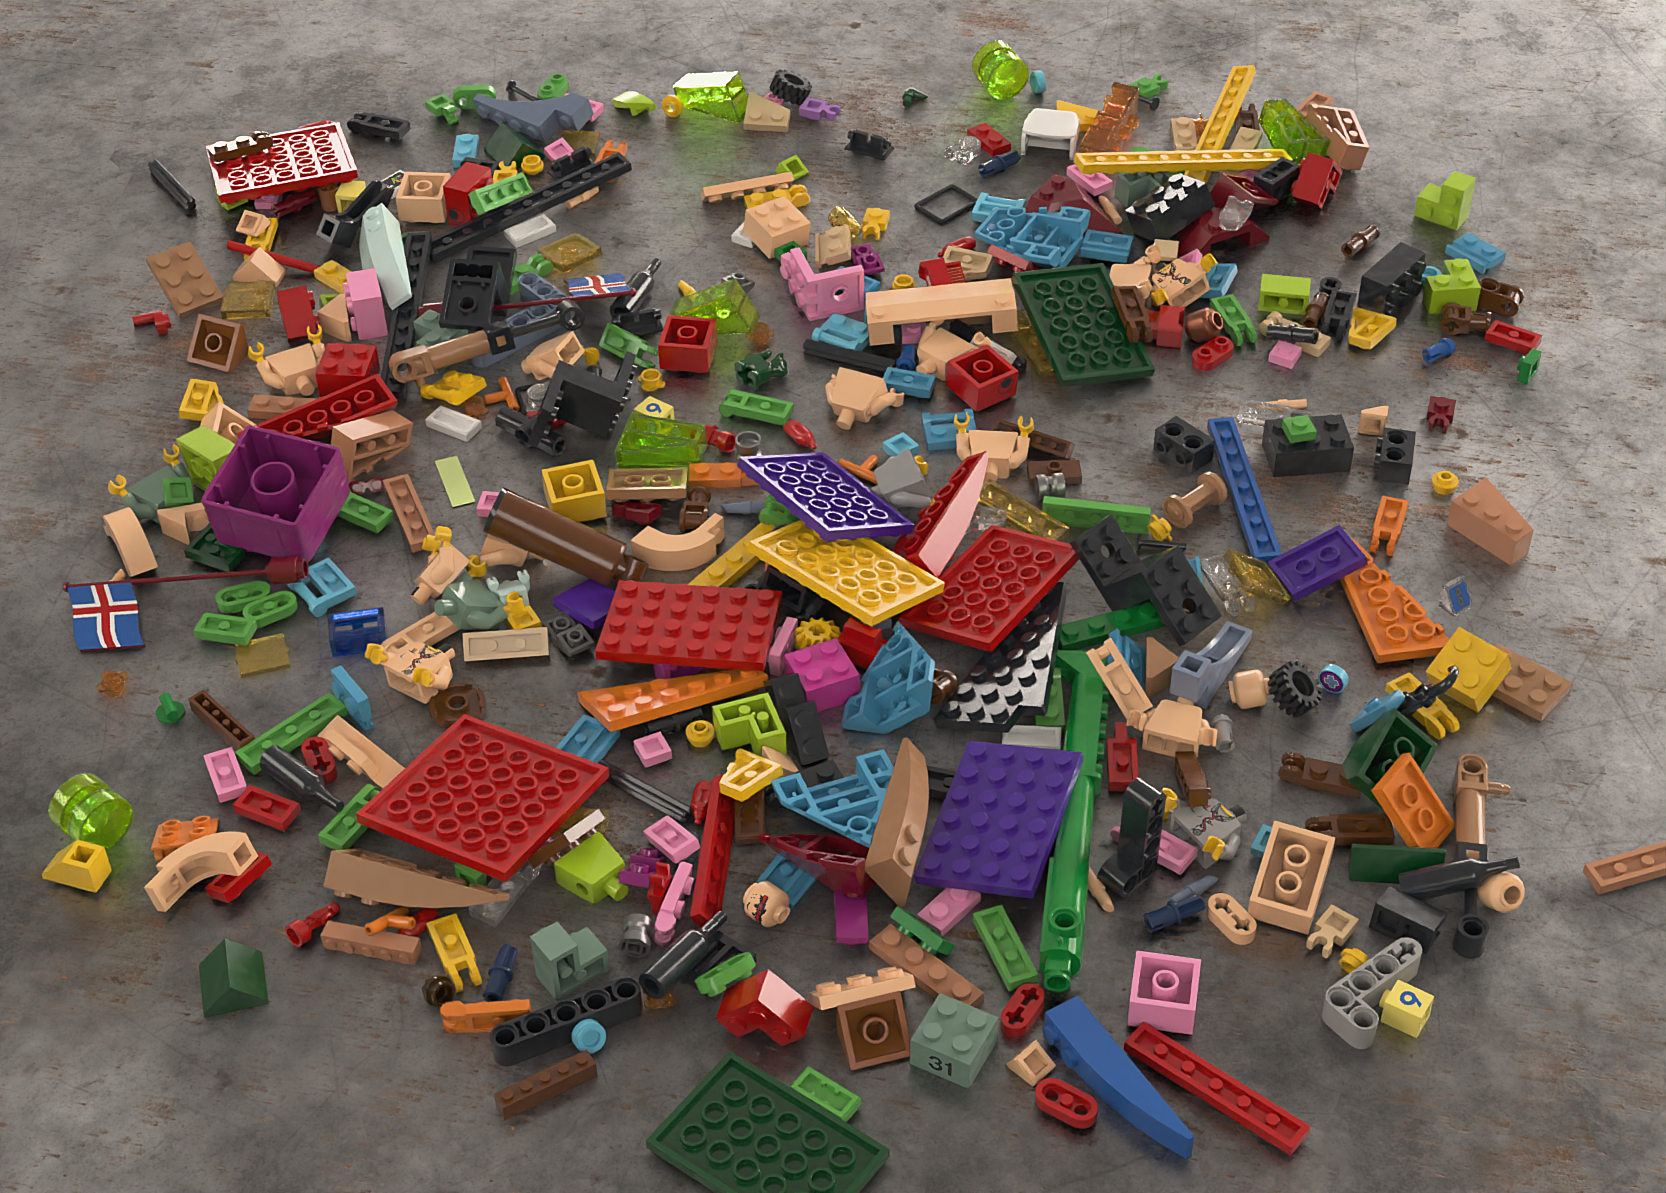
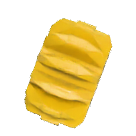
(814, 632)

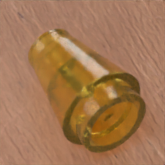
(841, 216)

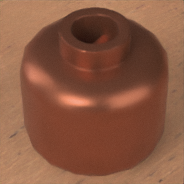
(1203, 325)

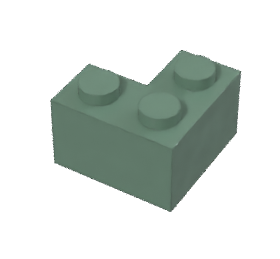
(1137, 185)
(429, 332)
(567, 960)

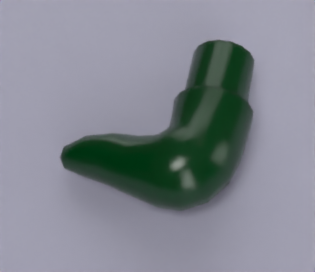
(911, 93)

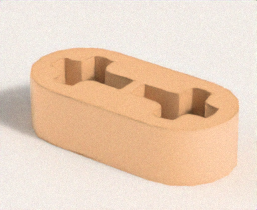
(1235, 916)

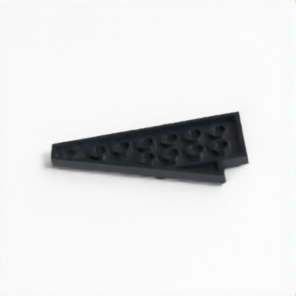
(1013, 676)

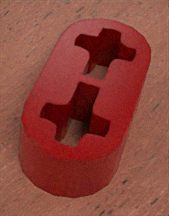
(323, 759)
(1016, 1008)

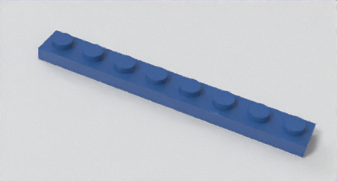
(1243, 489)

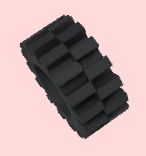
(790, 87)
(1295, 688)

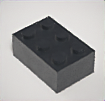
(1170, 207)
(1392, 280)
(1328, 453)

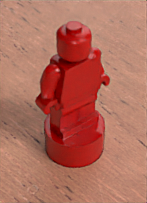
(722, 440)
(300, 931)

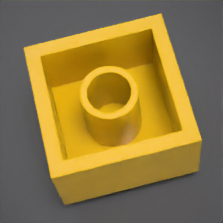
(575, 491)
(1479, 667)

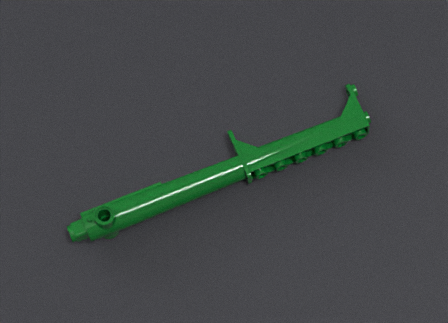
(1069, 869)

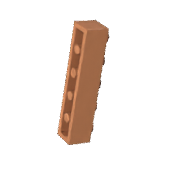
(380, 945)

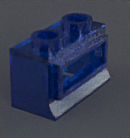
(356, 640)

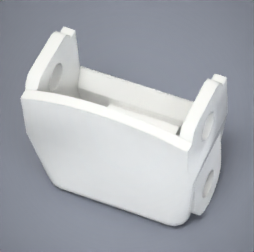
(1051, 130)

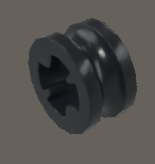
(1328, 284)

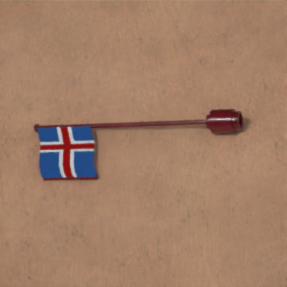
(579, 288)
(109, 612)

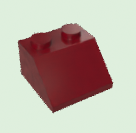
(1243, 189)

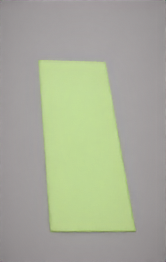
(454, 481)

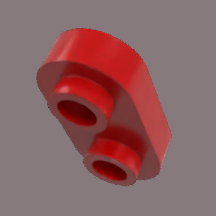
(1212, 353)
(1067, 1104)

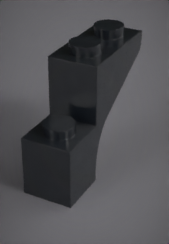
(342, 227)
(798, 717)

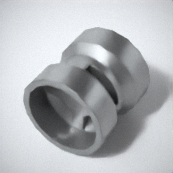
(747, 444)
(1049, 486)
(636, 935)

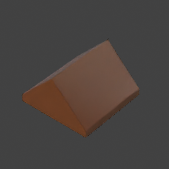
(217, 343)
(873, 1030)

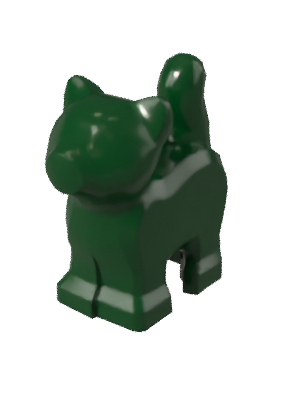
(759, 370)

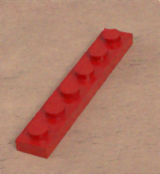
(713, 856)
(1217, 1088)

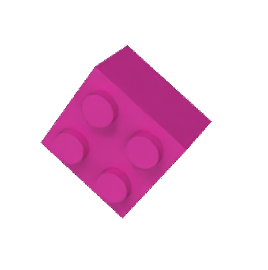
(824, 674)

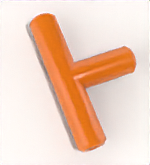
(506, 394)
(862, 471)
(394, 919)

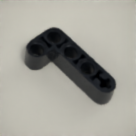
(1138, 839)

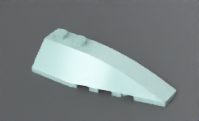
(383, 249)

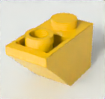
(79, 866)

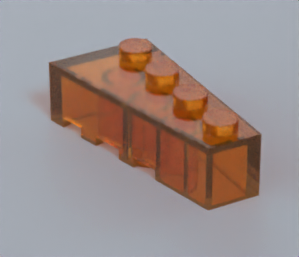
(1114, 122)

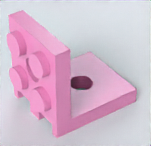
(818, 291)

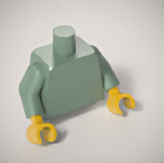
(147, 495)
(472, 604)

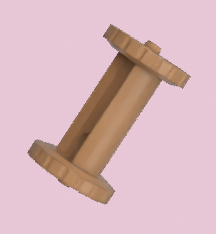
(1180, 510)

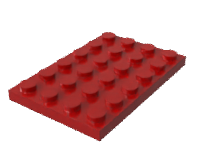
(992, 587)
(690, 625)

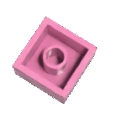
(365, 304)
(1164, 992)

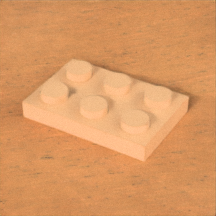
(860, 987)

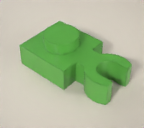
(1150, 87)

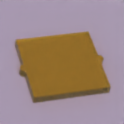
(582, 138)
(262, 656)

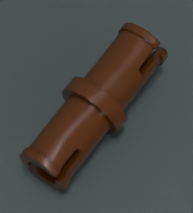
(1360, 241)
(1315, 310)

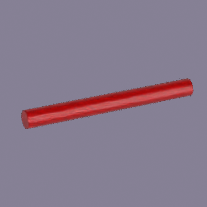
(281, 259)

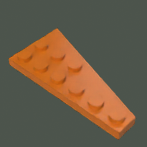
(1390, 616)
(646, 701)

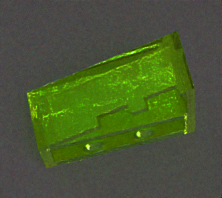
(714, 94)
(1289, 131)
(721, 302)
(659, 443)

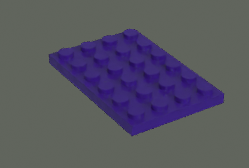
(825, 496)
(999, 819)

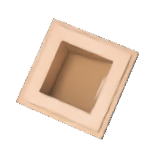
(252, 223)
(1373, 421)
(1031, 1063)

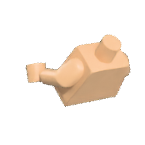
(1137, 273)
(940, 346)
(859, 396)
(1173, 727)

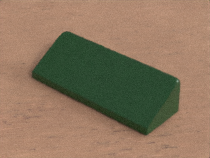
(1385, 862)

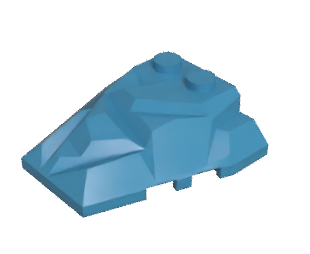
(1041, 237)

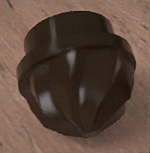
(438, 990)

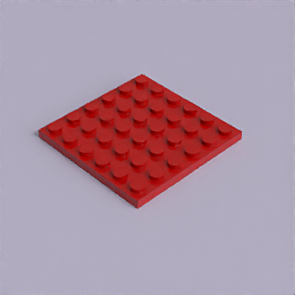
(293, 163)
(483, 797)

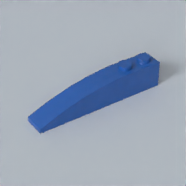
(1112, 1074)

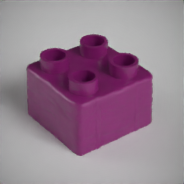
(276, 494)

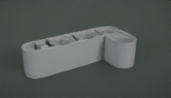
(1351, 1000)

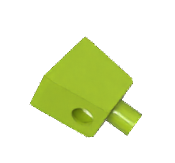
(592, 870)

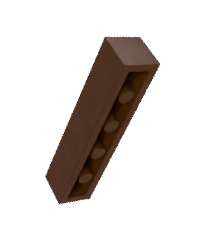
(1039, 440)
(220, 720)
(1192, 779)
(545, 1084)

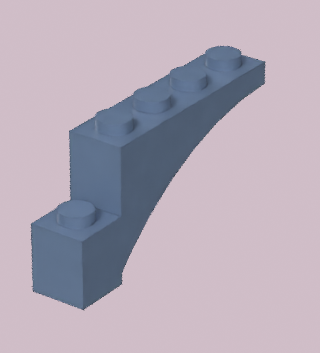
(537, 118)
(1202, 674)

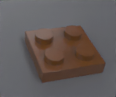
(567, 841)

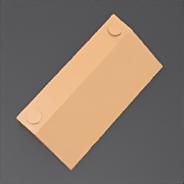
(941, 303)

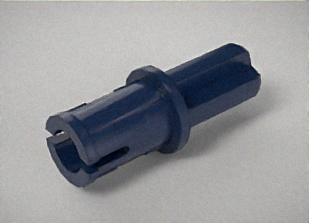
(999, 163)
(1173, 913)
(500, 974)

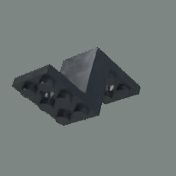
(477, 284)
(583, 399)
(1162, 578)

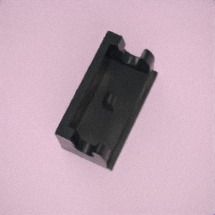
(1407, 917)

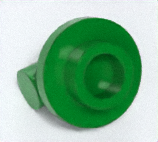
(169, 711)

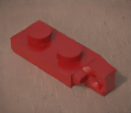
(1121, 759)

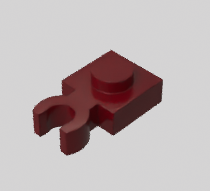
(1440, 412)
(641, 511)

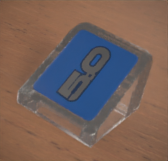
(1455, 596)

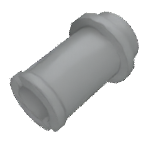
(1224, 727)

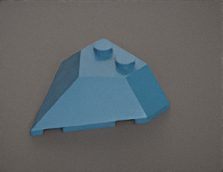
(893, 688)
(845, 804)

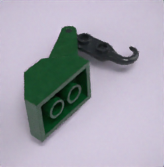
(1392, 736)

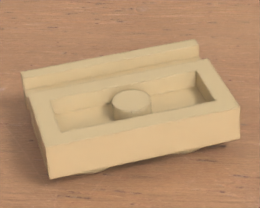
(833, 246)

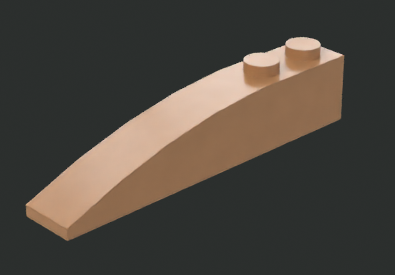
(900, 825)
(400, 882)

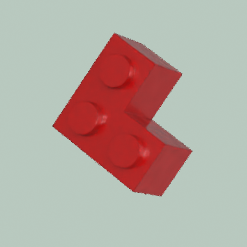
(1316, 179)
(296, 312)
(765, 1004)

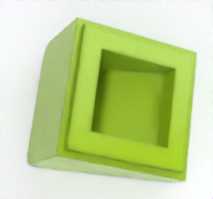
(792, 165)

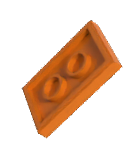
(1413, 805)

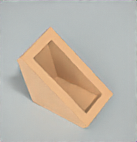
(259, 267)
(335, 318)

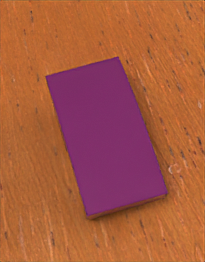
(865, 256)
(641, 867)
(850, 919)

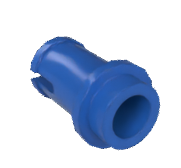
(1443, 348)
(907, 358)

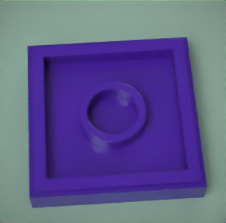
(586, 603)

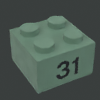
(954, 1040)

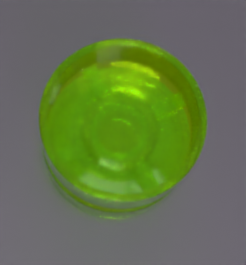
(1000, 70)
(90, 811)

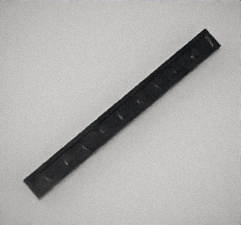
(528, 206)
(402, 328)

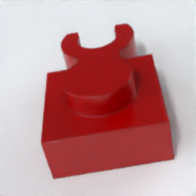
(659, 886)

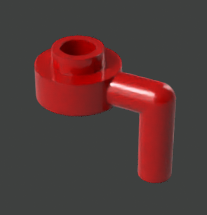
(161, 321)

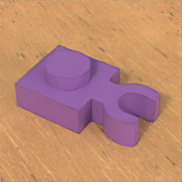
(816, 108)

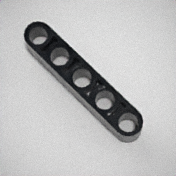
(553, 1025)

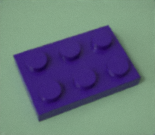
(1317, 563)

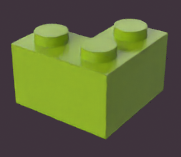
(1449, 203)
(1454, 285)
(749, 722)

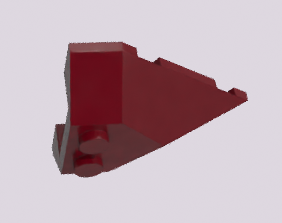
(1064, 192)
(1206, 231)
(827, 858)

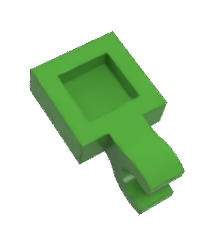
(442, 106)

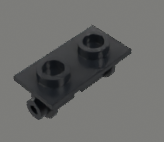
(876, 147)
(564, 166)
(647, 323)

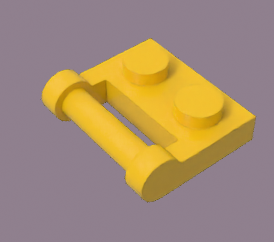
(454, 387)

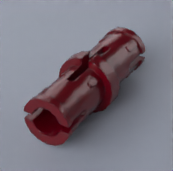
(294, 203)

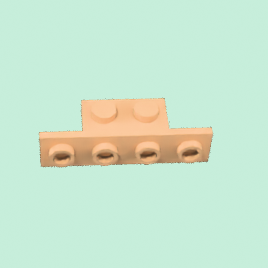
(360, 752)

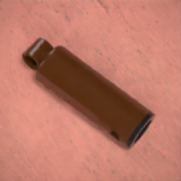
(561, 540)

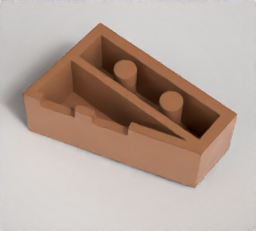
(1347, 139)
(370, 440)
(1491, 522)

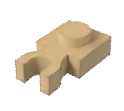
(1331, 928)

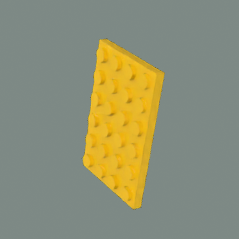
(849, 573)

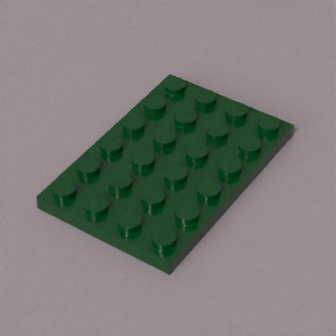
(1080, 325)
(763, 1137)

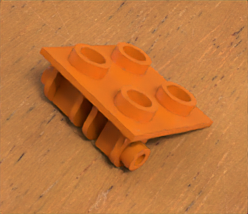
(177, 834)

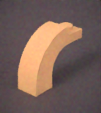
(130, 541)
(679, 552)
(208, 856)

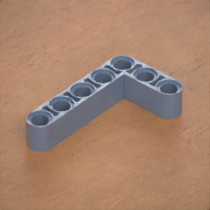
(531, 288)

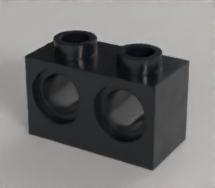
(1278, 178)
(1184, 444)
(1395, 455)

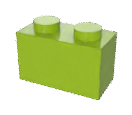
(1284, 294)

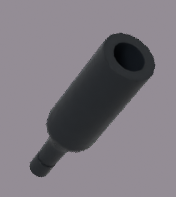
(643, 284)
(297, 777)
(1452, 876)
(679, 958)

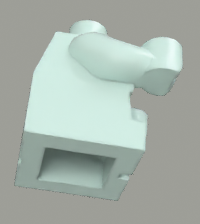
(502, 590)

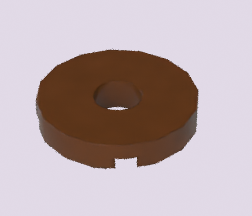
(456, 693)

